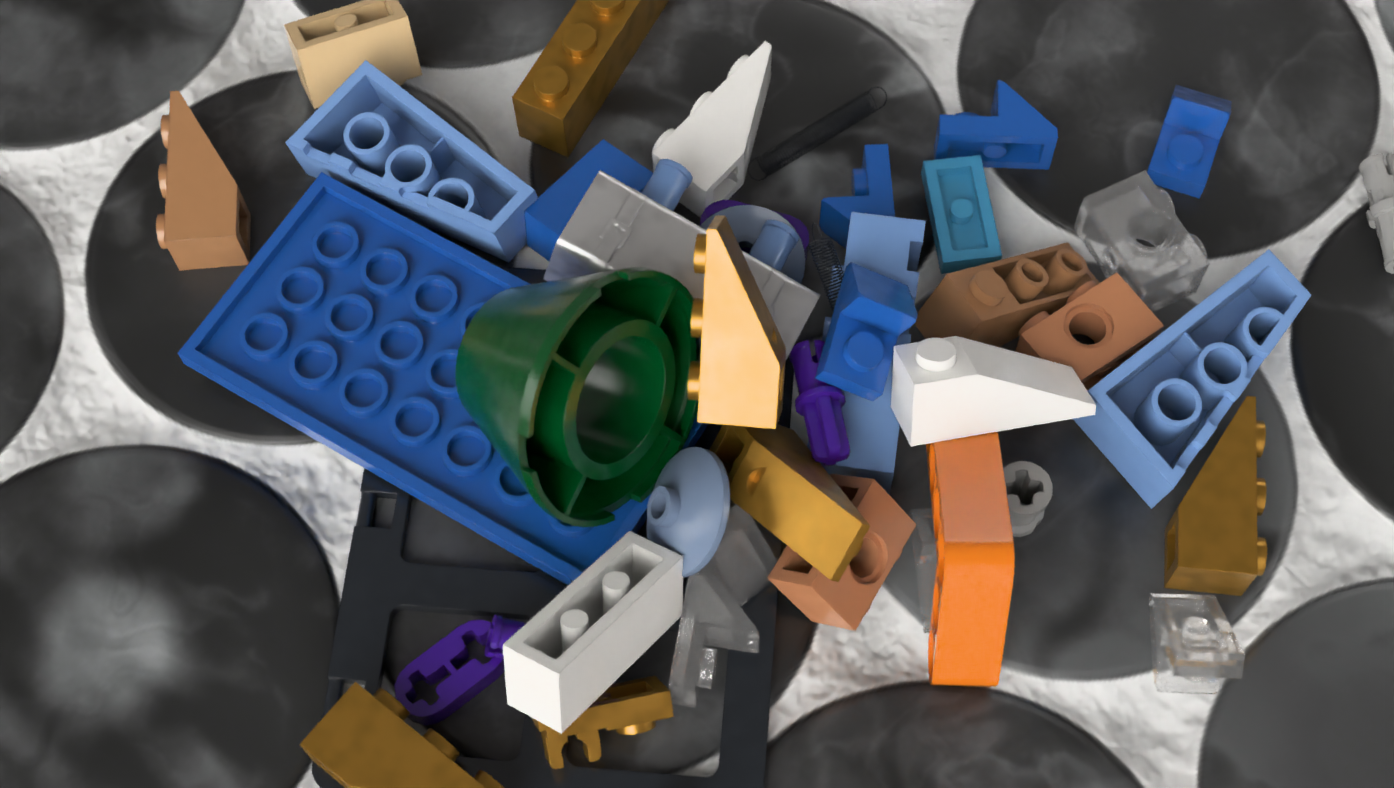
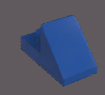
(1008, 138)
(1188, 141)
(870, 194)
(864, 330)

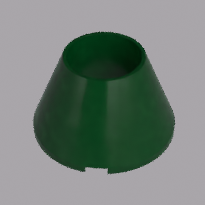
(583, 386)

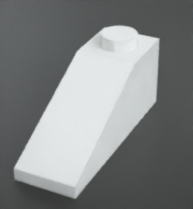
(973, 388)

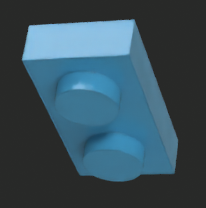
(960, 213)

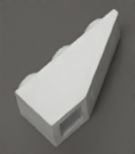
(720, 132)

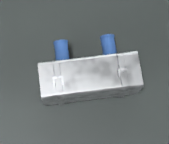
(630, 229)

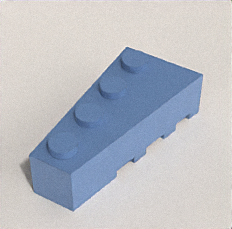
(414, 164)
(893, 250)
(1180, 385)

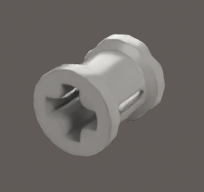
(1034, 488)

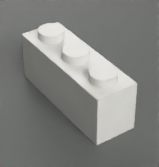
(593, 631)

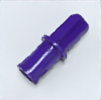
(820, 406)

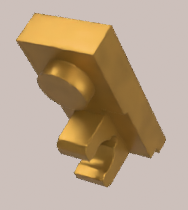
(624, 706)

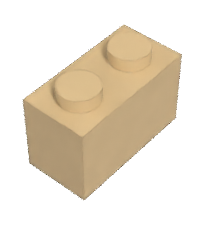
(339, 40)

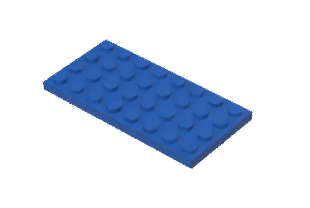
(356, 341)

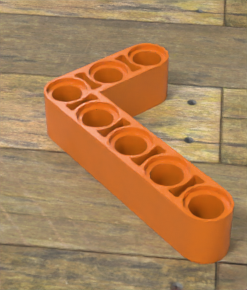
(972, 561)

